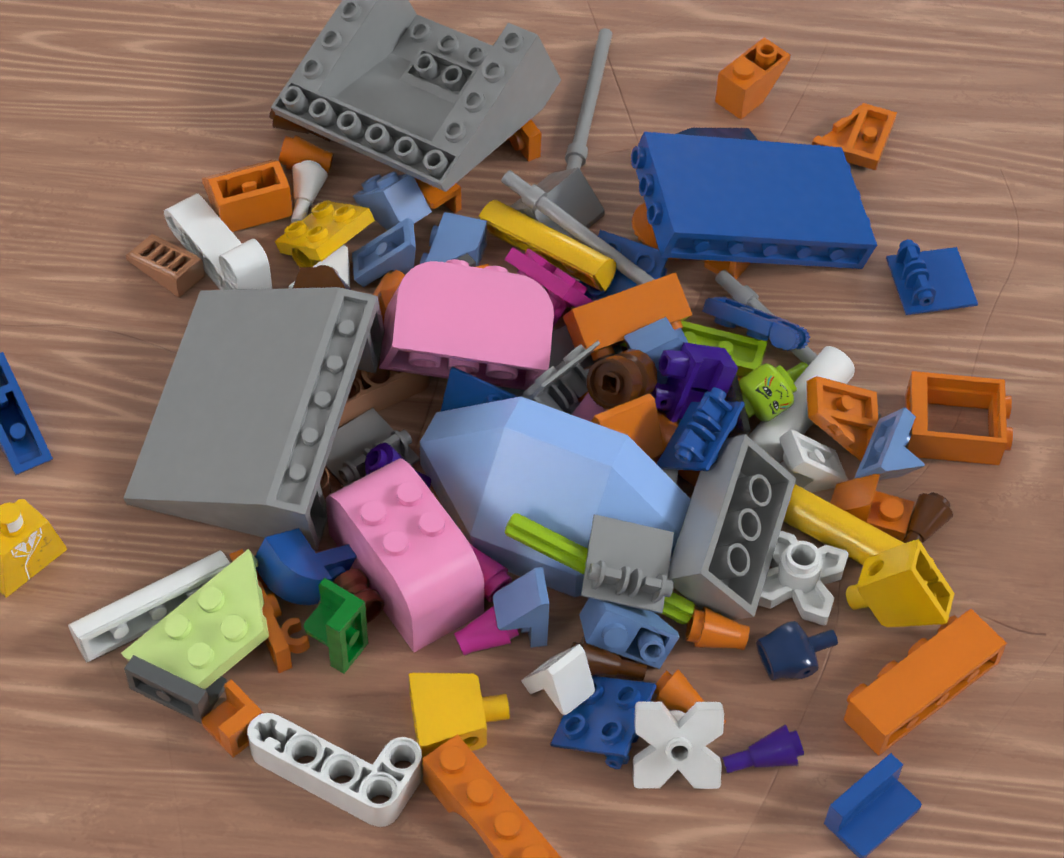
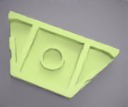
(210, 627)

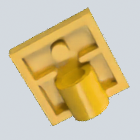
(323, 231)

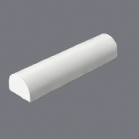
(829, 364)
(142, 609)

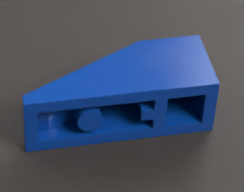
(19, 432)

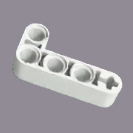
(223, 255)
(332, 762)

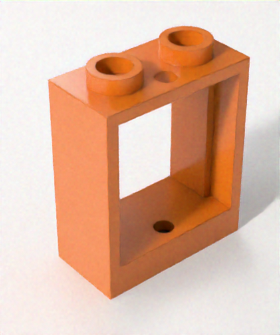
(959, 391)

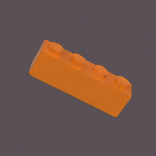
(923, 680)

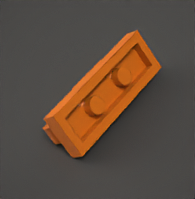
(279, 640)

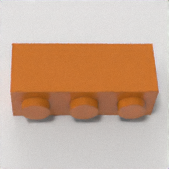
(625, 312)

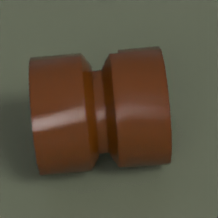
(621, 378)

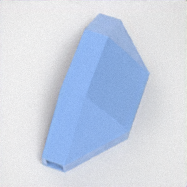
(548, 469)

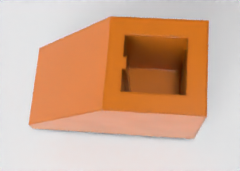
(750, 78)

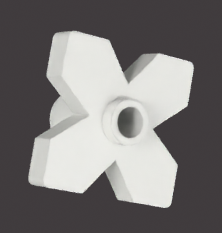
(801, 573)
(678, 743)

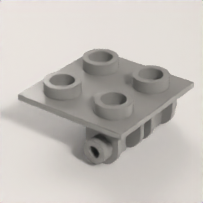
(563, 383)
(357, 438)
(628, 564)

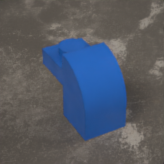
(295, 570)

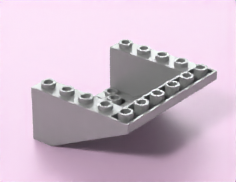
(416, 89)
(256, 408)

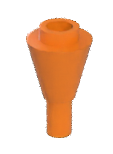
(676, 692)

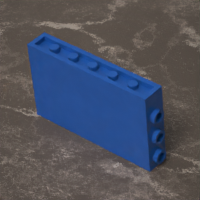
(752, 201)

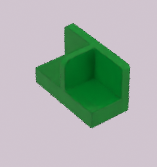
(339, 624)

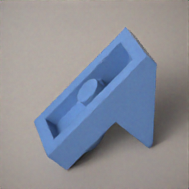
(387, 252)
(887, 449)
(525, 607)

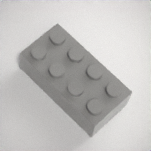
(731, 530)

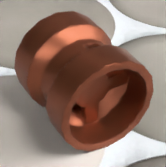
(358, 584)

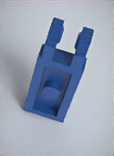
(757, 322)

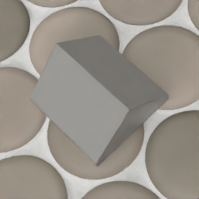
(572, 194)

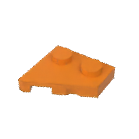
(861, 135)
(843, 412)

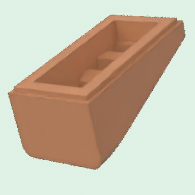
(176, 282)

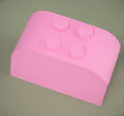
(471, 320)
(408, 552)

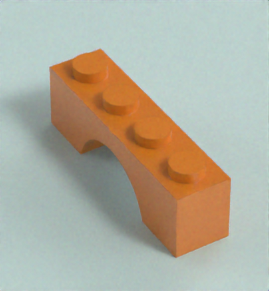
(472, 792)

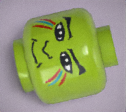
(767, 392)

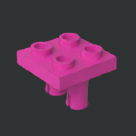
(561, 287)

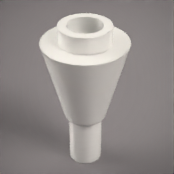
(307, 182)

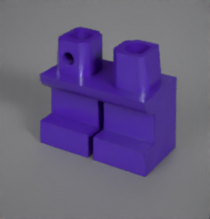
(690, 375)

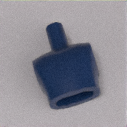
(791, 653)

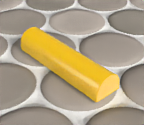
(550, 244)
(835, 526)

